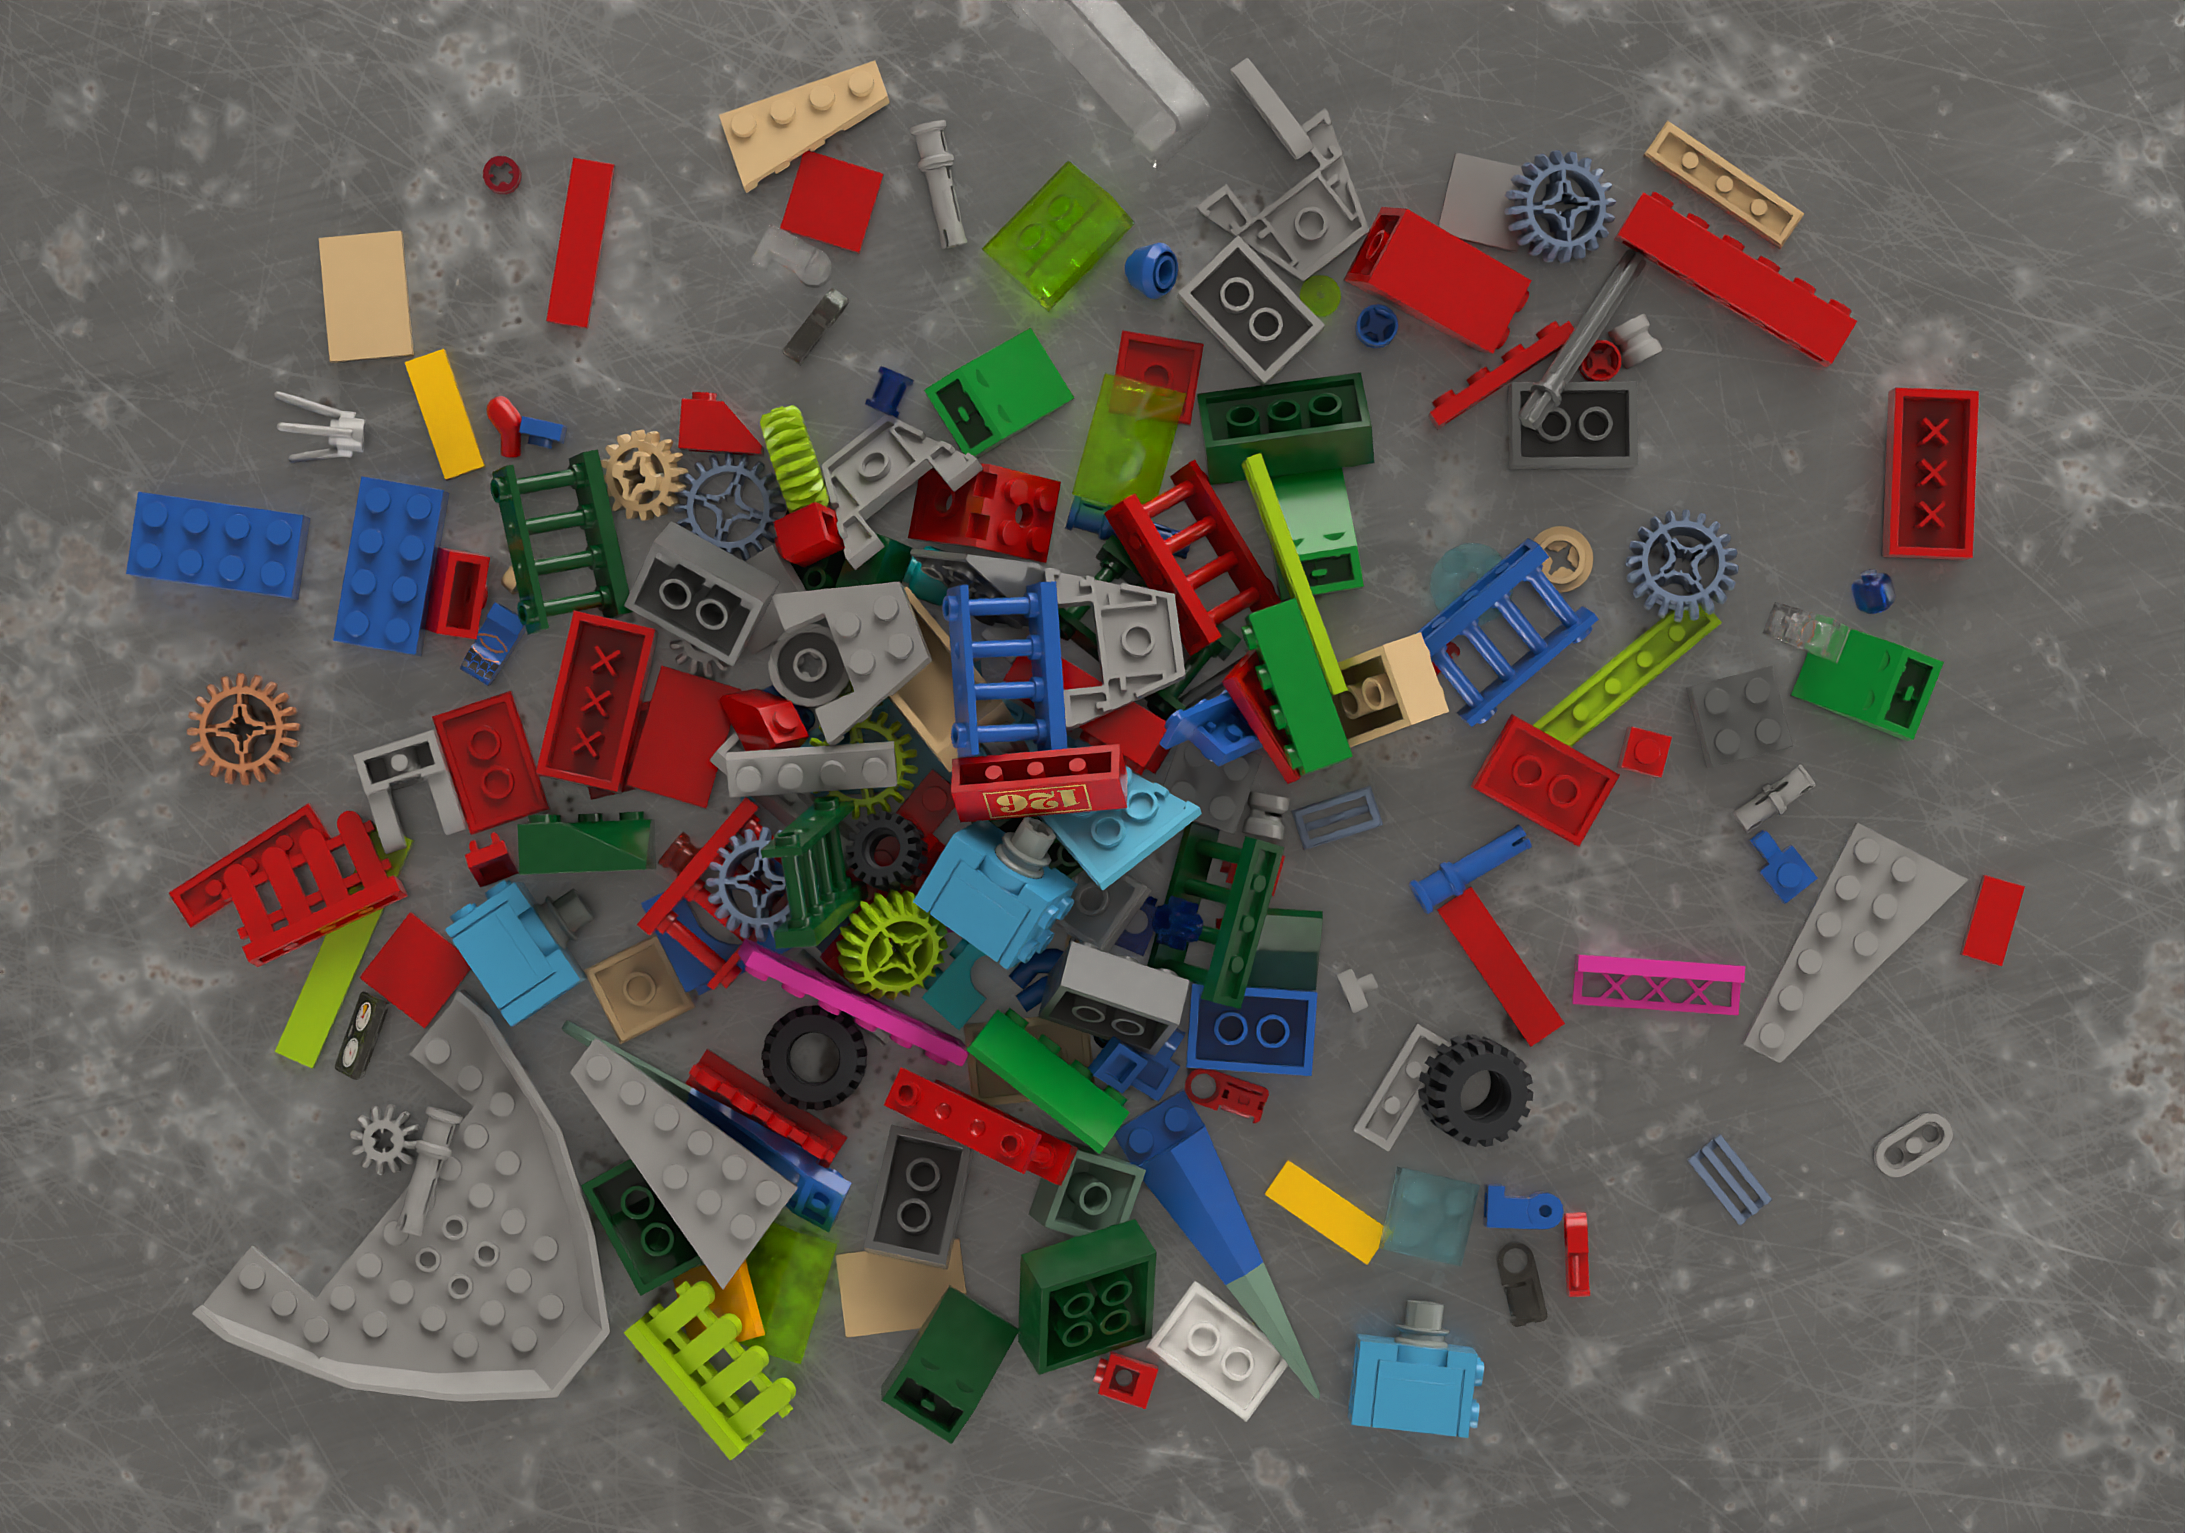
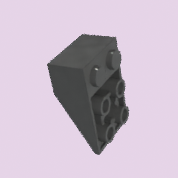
(985, 578)

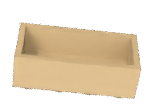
(929, 695)

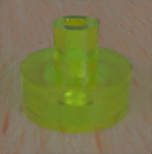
(1320, 306)

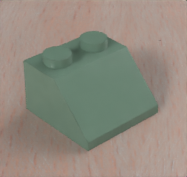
(1093, 1195)

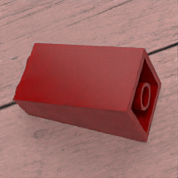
(1438, 279)

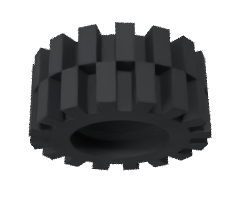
(867, 840)

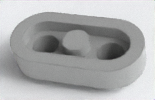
(1913, 1146)

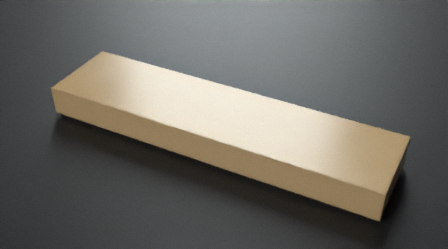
(1723, 185)

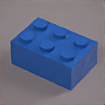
(1265, 1036)

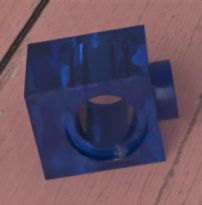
(1139, 941)

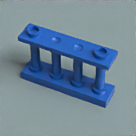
(1494, 592)
(1040, 647)

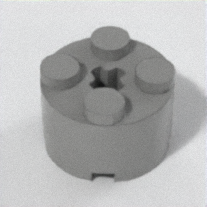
(800, 687)

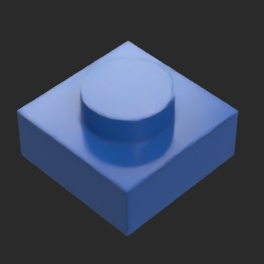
(542, 432)
(1118, 1064)

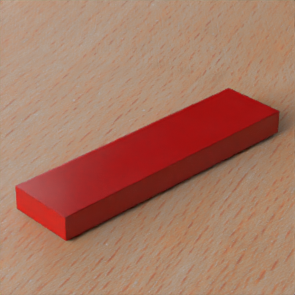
(580, 243)
(201, 894)
(1500, 966)

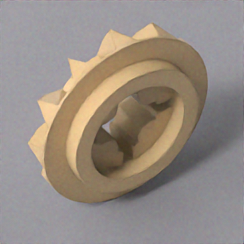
(1579, 556)

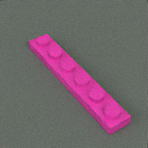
(866, 1010)

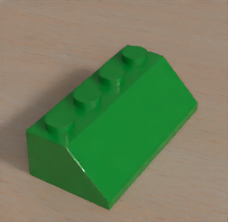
(1297, 687)
(1049, 1080)

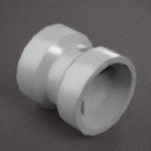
(1635, 341)
(1266, 815)

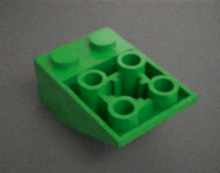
(999, 394)
(1321, 530)
(1872, 684)

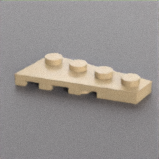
(790, 123)

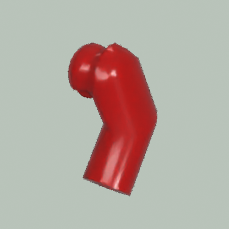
(507, 422)

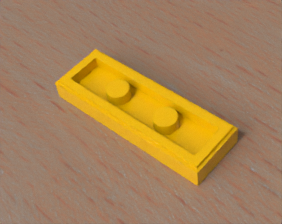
(445, 414)
(1326, 1211)

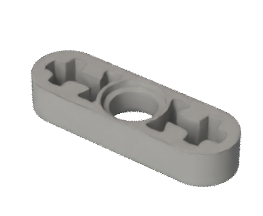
(1271, 108)

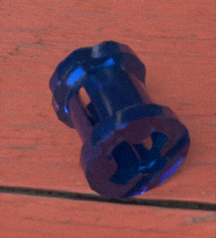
(889, 392)

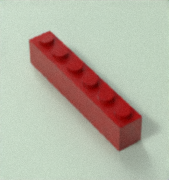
(1736, 279)

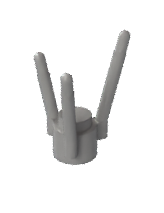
(346, 433)

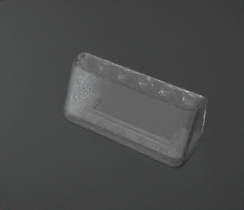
(1124, 71)

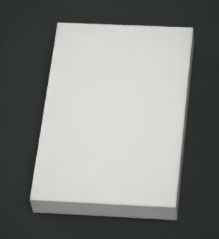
(1218, 1350)

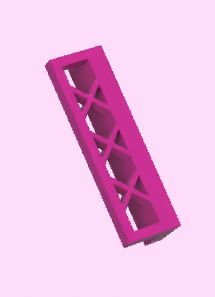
(1658, 968)

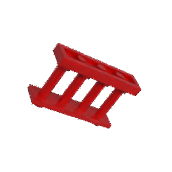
(1161, 571)
(691, 887)
(981, 1126)

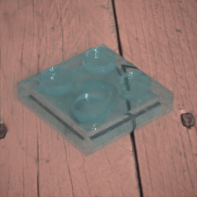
(1429, 1216)

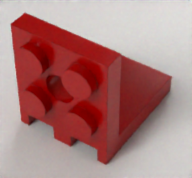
(985, 512)

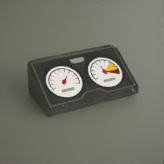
(362, 1035)

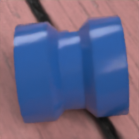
(1379, 321)

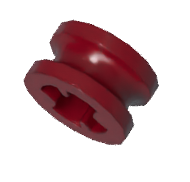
(500, 162)

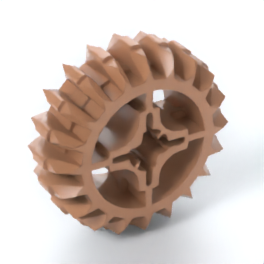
(243, 710)

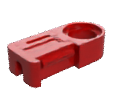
(1231, 1093)
(1576, 1254)

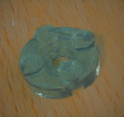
(1456, 566)

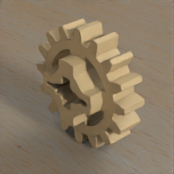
(649, 470)

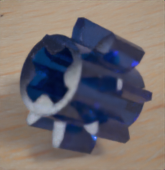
(1177, 923)

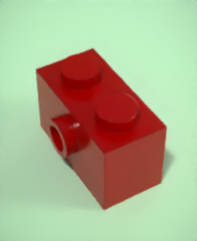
(457, 593)

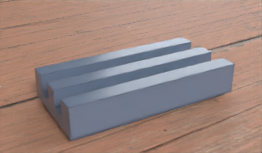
(1371, 807)
(1751, 1207)

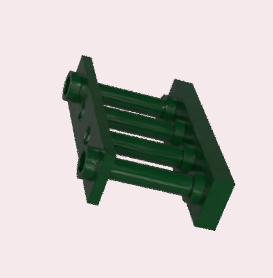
(591, 515)
(1116, 565)
(810, 857)
(1243, 916)

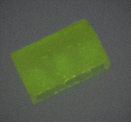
(1058, 235)
(1128, 440)
(788, 1281)

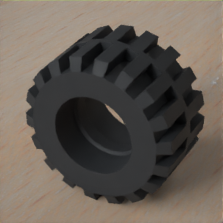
(814, 1094)
(1503, 1103)

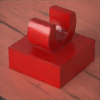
(491, 862)

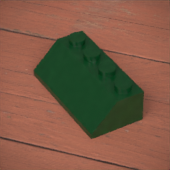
(1292, 425)

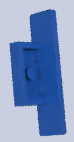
(1214, 728)

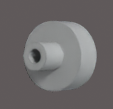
(1356, 989)

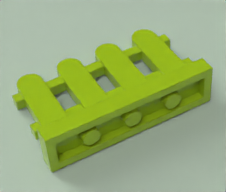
(695, 1381)

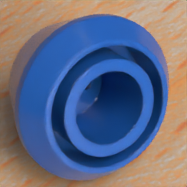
(1152, 270)

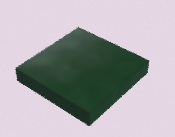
(1288, 950)

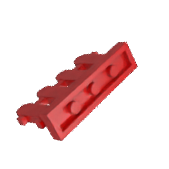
(296, 906)
(757, 1101)

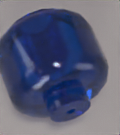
(1873, 592)

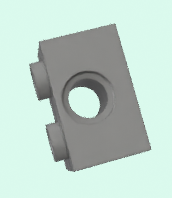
(400, 766)

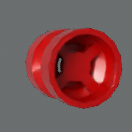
(1605, 362)

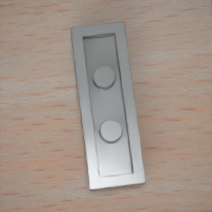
(1398, 1091)

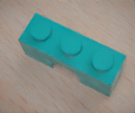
(953, 991)

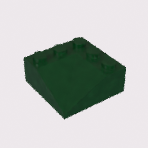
(587, 845)
(639, 1227)
(1086, 1296)

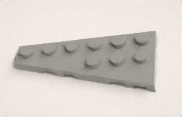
(1859, 919)
(700, 1174)

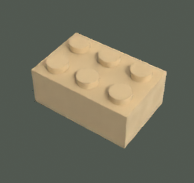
(1388, 690)

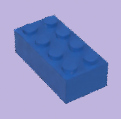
(218, 545)
(390, 566)

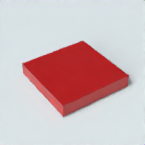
(832, 201)
(1162, 363)
(417, 970)

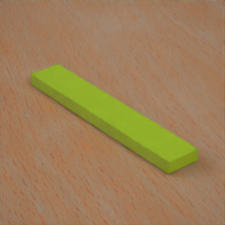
(1292, 568)
(1625, 675)
(333, 975)

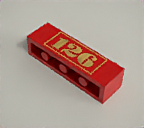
(1039, 783)

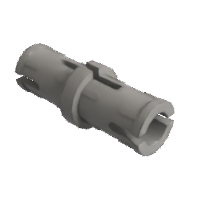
(1774, 799)

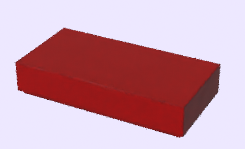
(1992, 920)

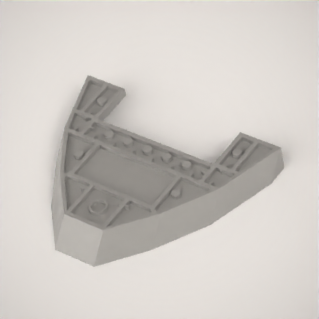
(494, 1291)

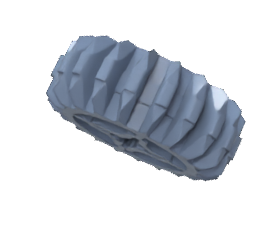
(1558, 191)
(740, 473)
(1672, 550)
(761, 902)

